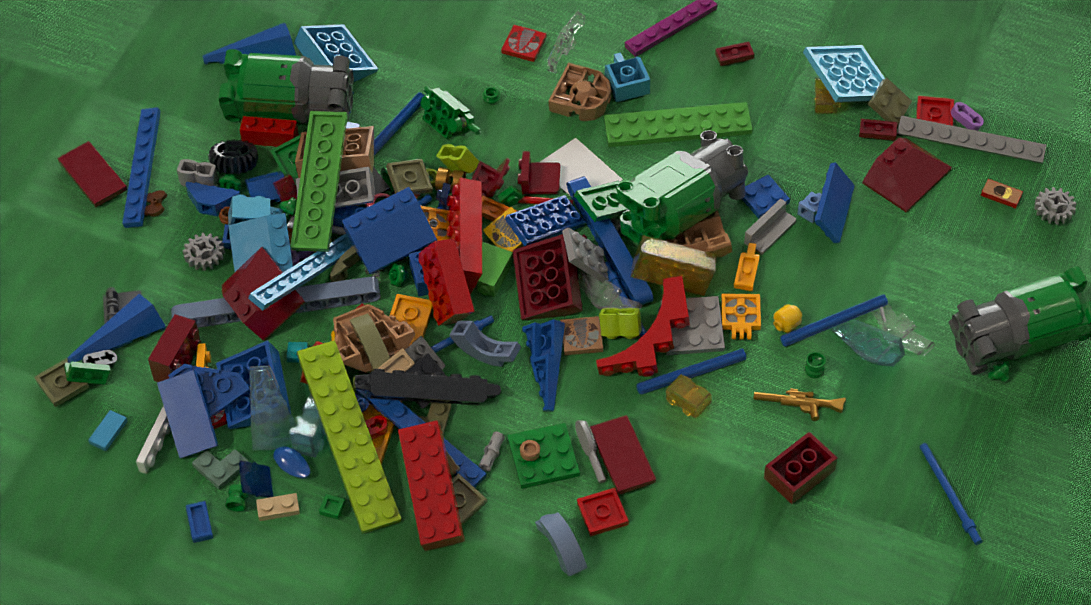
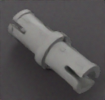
(491, 451)

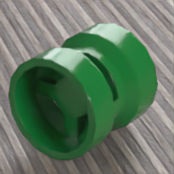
(815, 364)
(236, 499)

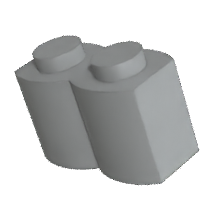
(192, 171)

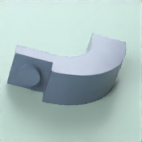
(481, 347)
(563, 542)

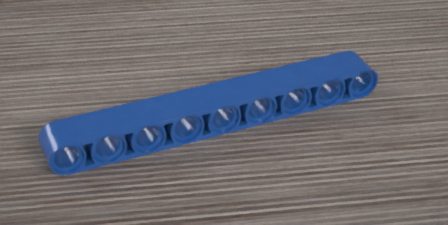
(613, 248)

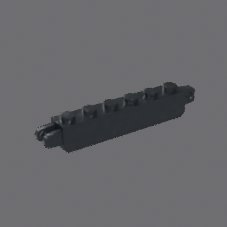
(425, 388)

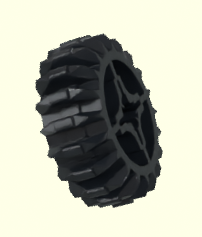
(233, 156)

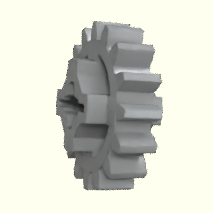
(1055, 205)
(203, 251)

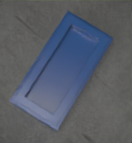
(199, 522)

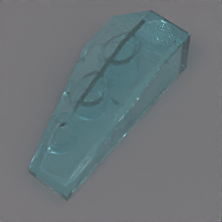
(870, 342)
(268, 411)

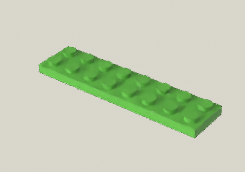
(677, 124)
(319, 181)

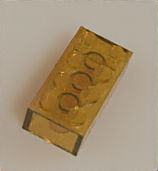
(663, 259)

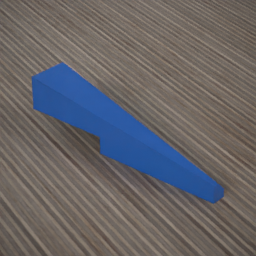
(270, 41)
(131, 322)
(546, 347)

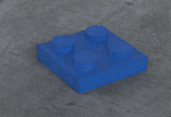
(763, 195)

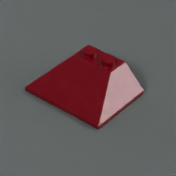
(905, 173)
(250, 276)

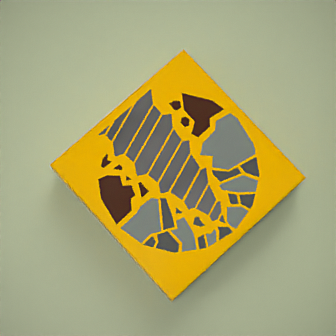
(501, 233)

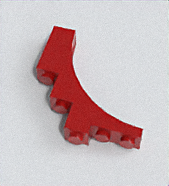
(657, 339)

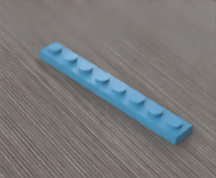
(299, 274)

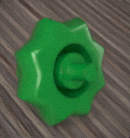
(230, 182)
(289, 206)
(398, 275)
(1000, 371)

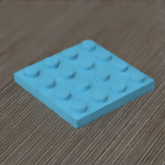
(845, 71)

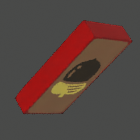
(1002, 193)

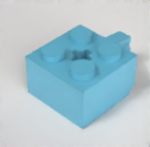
(248, 208)

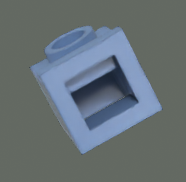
(809, 206)

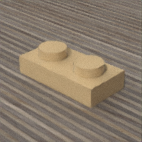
(277, 507)

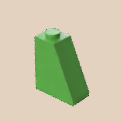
(495, 267)

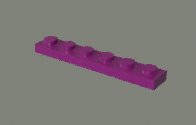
(669, 26)

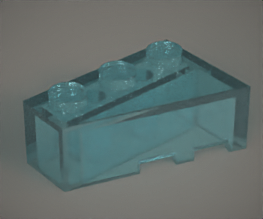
(309, 432)

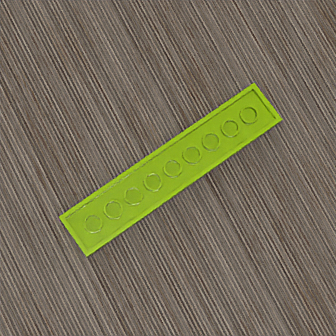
(348, 437)

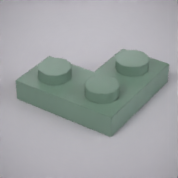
(217, 471)

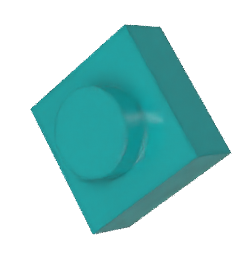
(292, 350)

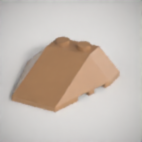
(706, 236)
(393, 333)

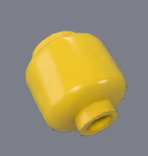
(787, 318)

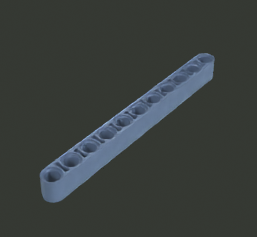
(315, 297)

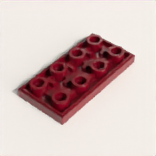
(92, 174)
(622, 454)

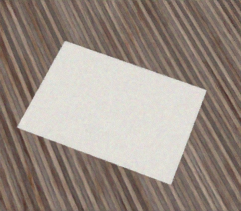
(579, 161)

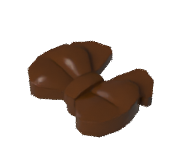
(155, 199)

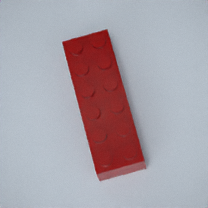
(466, 227)
(431, 485)

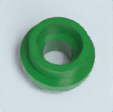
(491, 95)

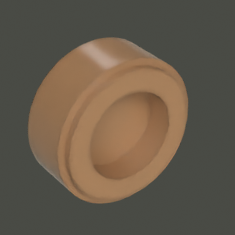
(530, 450)

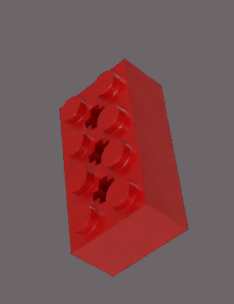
(446, 282)

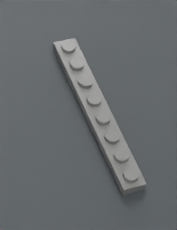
(972, 139)

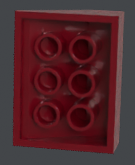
(546, 280)

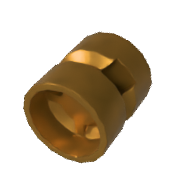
(445, 175)

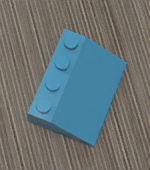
(326, 41)
(260, 232)

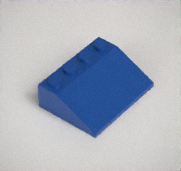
(389, 230)
(264, 354)

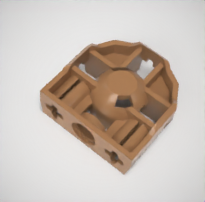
(593, 95)

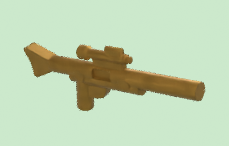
(798, 399)

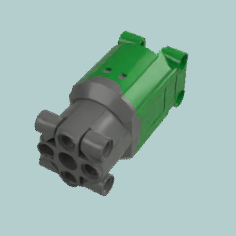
(283, 86)
(682, 189)
(1023, 320)

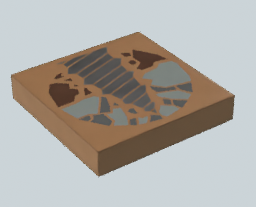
(582, 336)

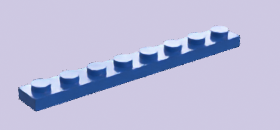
(141, 167)
(404, 417)

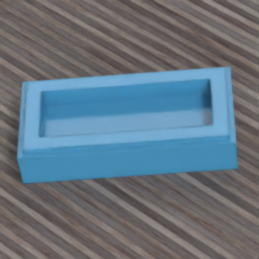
(107, 430)

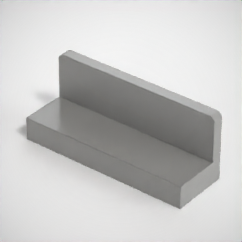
(769, 227)

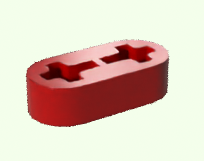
(374, 430)

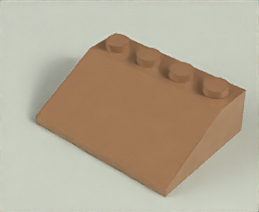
(357, 149)

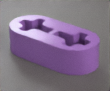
(967, 116)

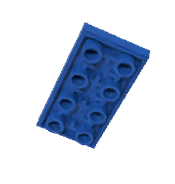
(834, 203)
(544, 220)
(187, 414)

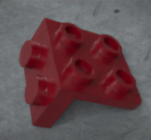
(538, 176)
(490, 177)

